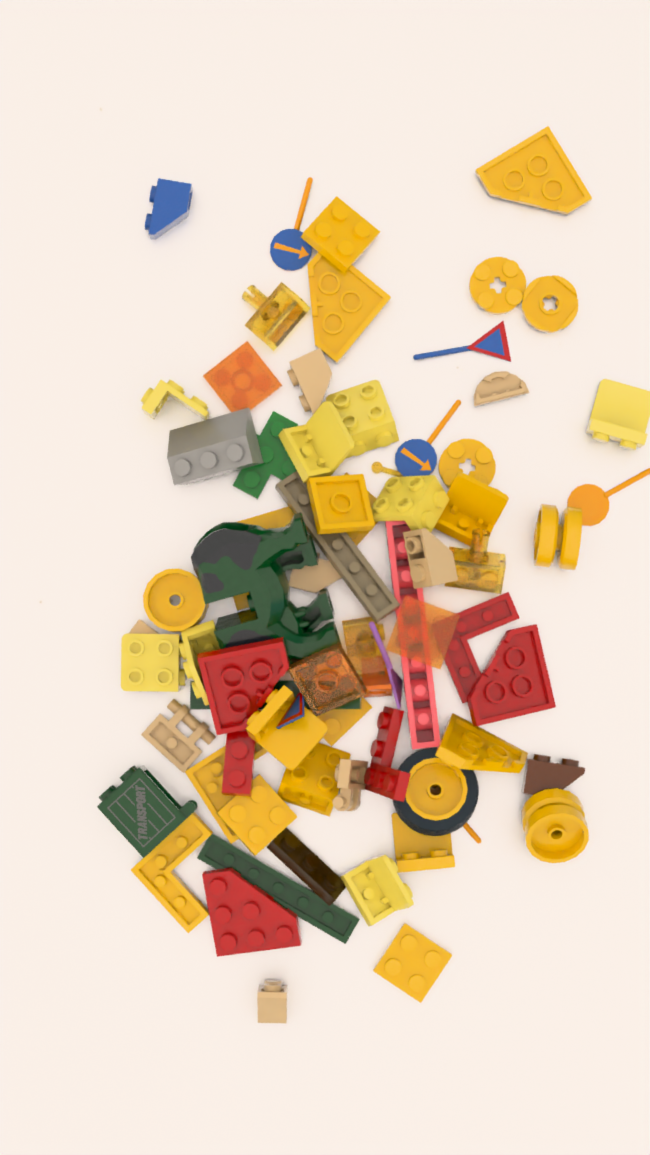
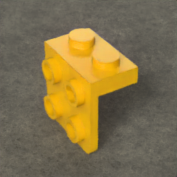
(470, 507)
(292, 742)

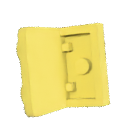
(156, 398)
(620, 414)
(365, 416)
(319, 444)
(412, 500)
(195, 641)
(151, 663)
(377, 889)

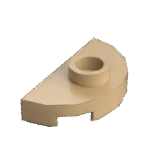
(499, 387)

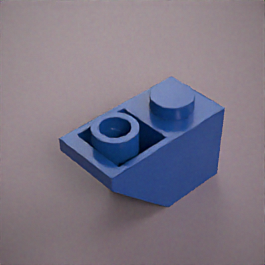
(170, 206)

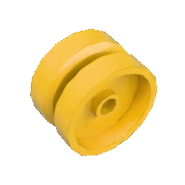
(561, 537)
(158, 600)
(554, 825)

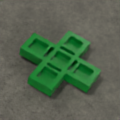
(275, 458)

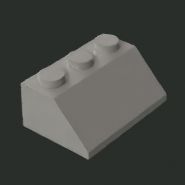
(213, 447)

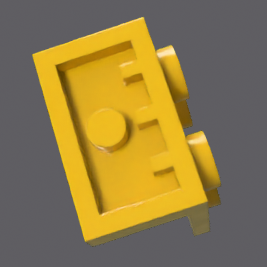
(313, 781)
(420, 851)

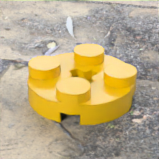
(485, 274)
(549, 287)
(469, 449)

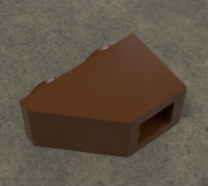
(543, 774)

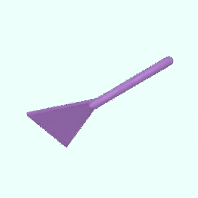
(395, 680)

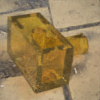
(274, 314)
(477, 567)
(363, 649)

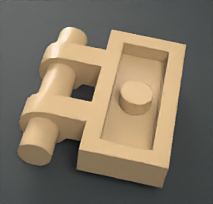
(172, 742)
(350, 780)

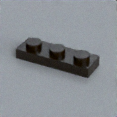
(307, 866)

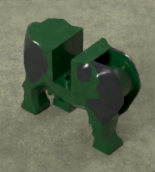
(254, 560)

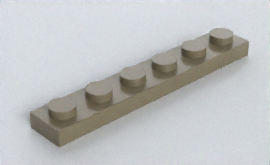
(341, 553)

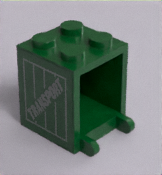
(143, 809)

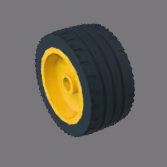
(438, 813)

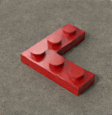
(472, 623)
(239, 764)
(380, 775)

